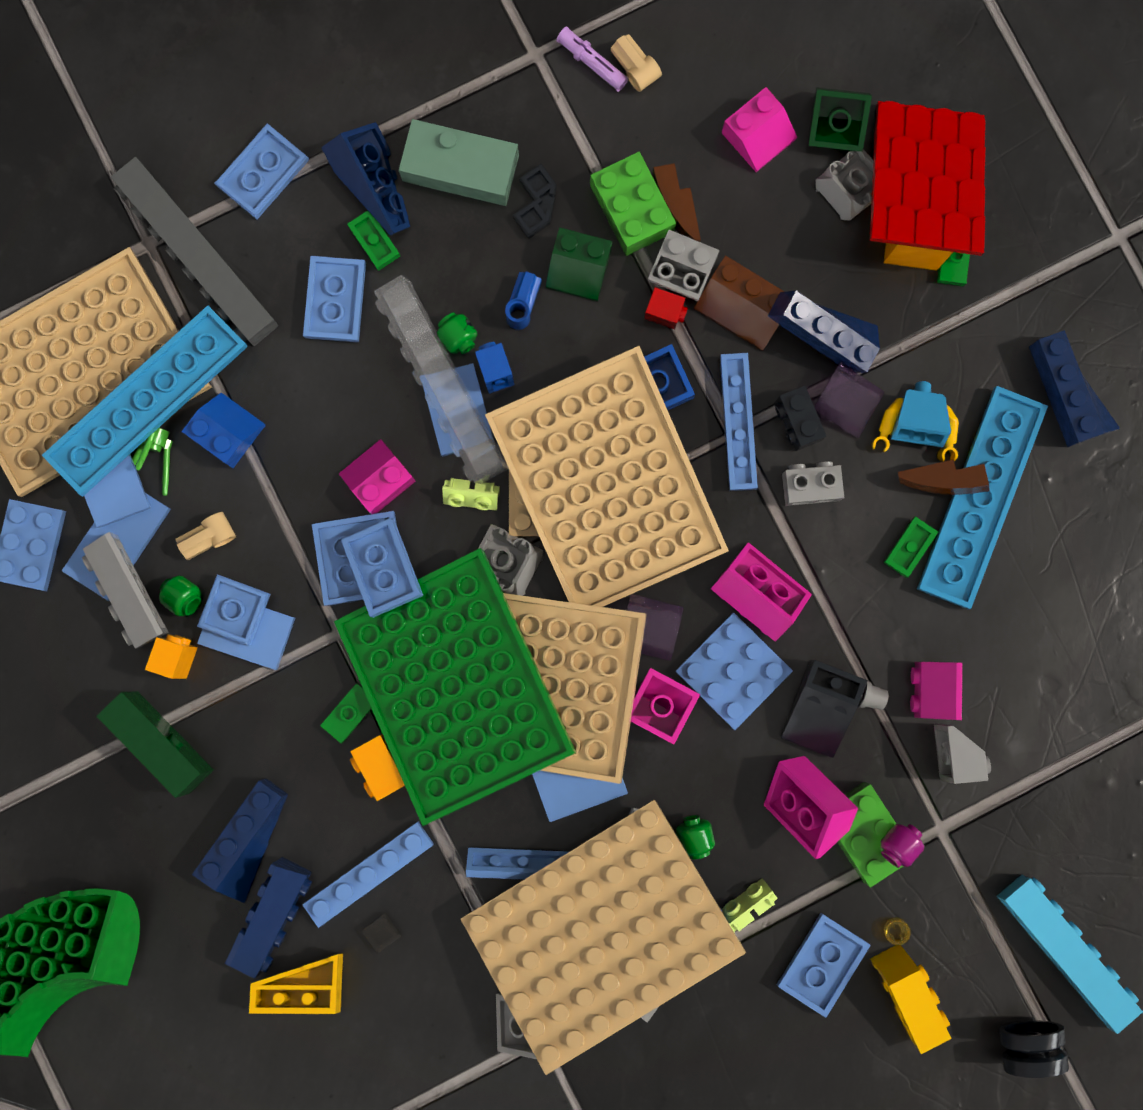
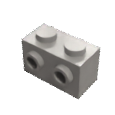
(812, 484)

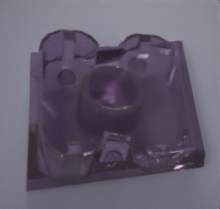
(848, 400)
(660, 625)

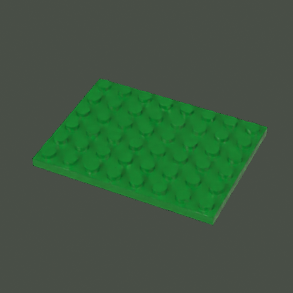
(455, 689)

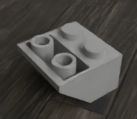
(683, 265)

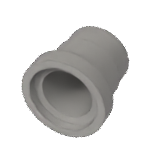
(873, 697)

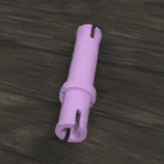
(583, 52)

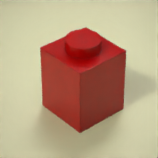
(666, 308)

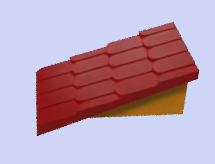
(927, 184)

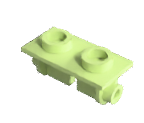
(483, 496)
(756, 897)

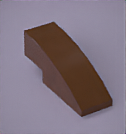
(678, 200)
(945, 479)

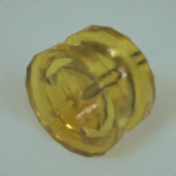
(903, 925)

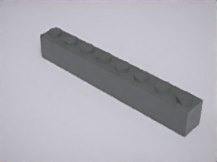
(194, 251)

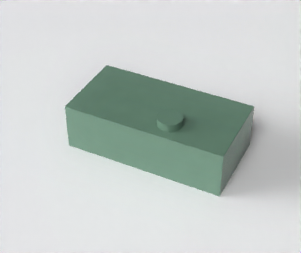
(459, 162)

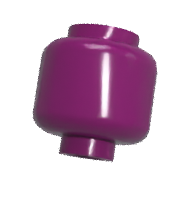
(902, 845)

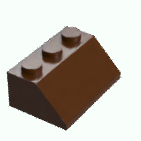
(740, 303)

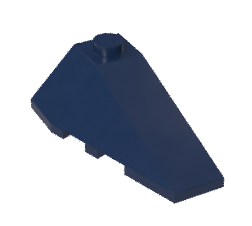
(363, 166)

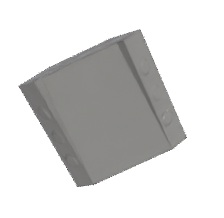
(848, 184)
(511, 559)

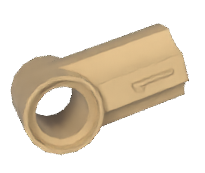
(639, 68)
(212, 533)

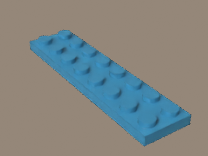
(144, 401)
(976, 519)

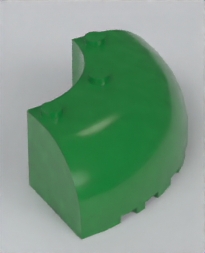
(58, 951)

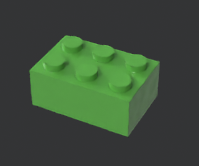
(632, 203)
(864, 839)

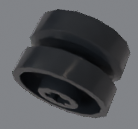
(1034, 1049)

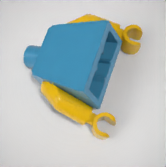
(921, 419)

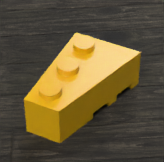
(303, 990)
(912, 998)

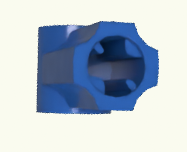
(522, 299)

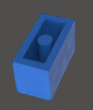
(494, 367)

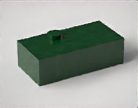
(155, 743)

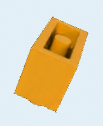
(171, 657)
(377, 767)

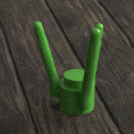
(154, 443)

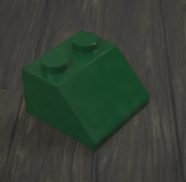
(839, 119)
(578, 264)

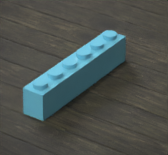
(1070, 954)

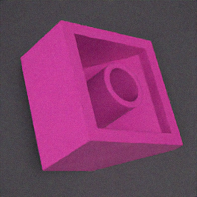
(759, 129)
(376, 477)
(937, 690)
(662, 705)

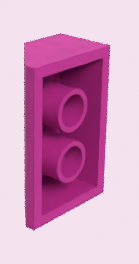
(761, 592)
(809, 805)

